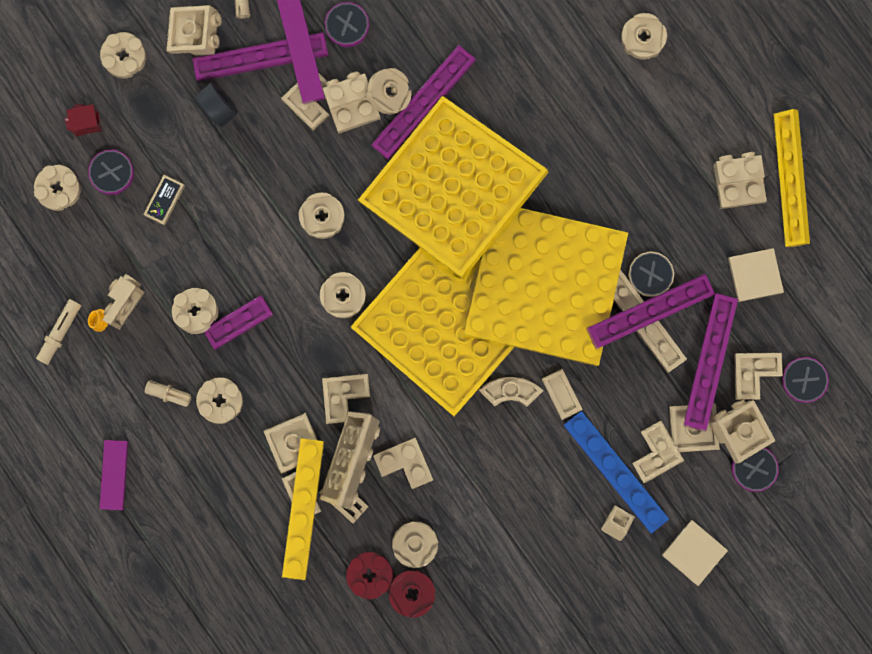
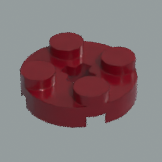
(379, 584)
(399, 590)

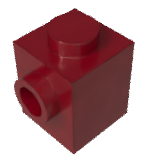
(83, 120)

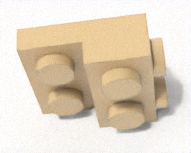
(193, 30)
(349, 102)
(740, 180)
(126, 294)
(742, 430)

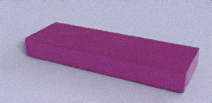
(238, 322)
(114, 475)

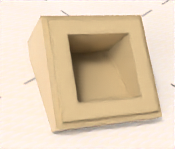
(617, 523)

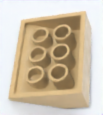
(350, 460)

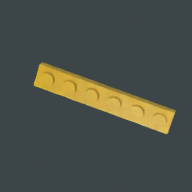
(791, 178)
(303, 509)

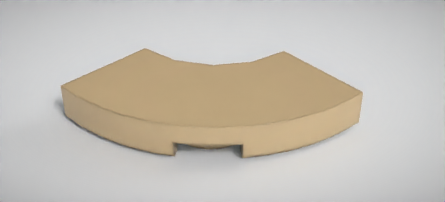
(511, 389)

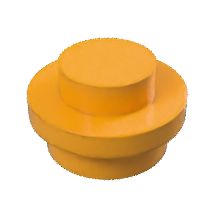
(95, 320)

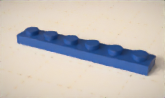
(616, 472)

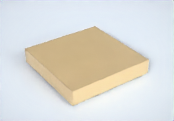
(755, 275)
(691, 439)
(285, 440)
(694, 553)

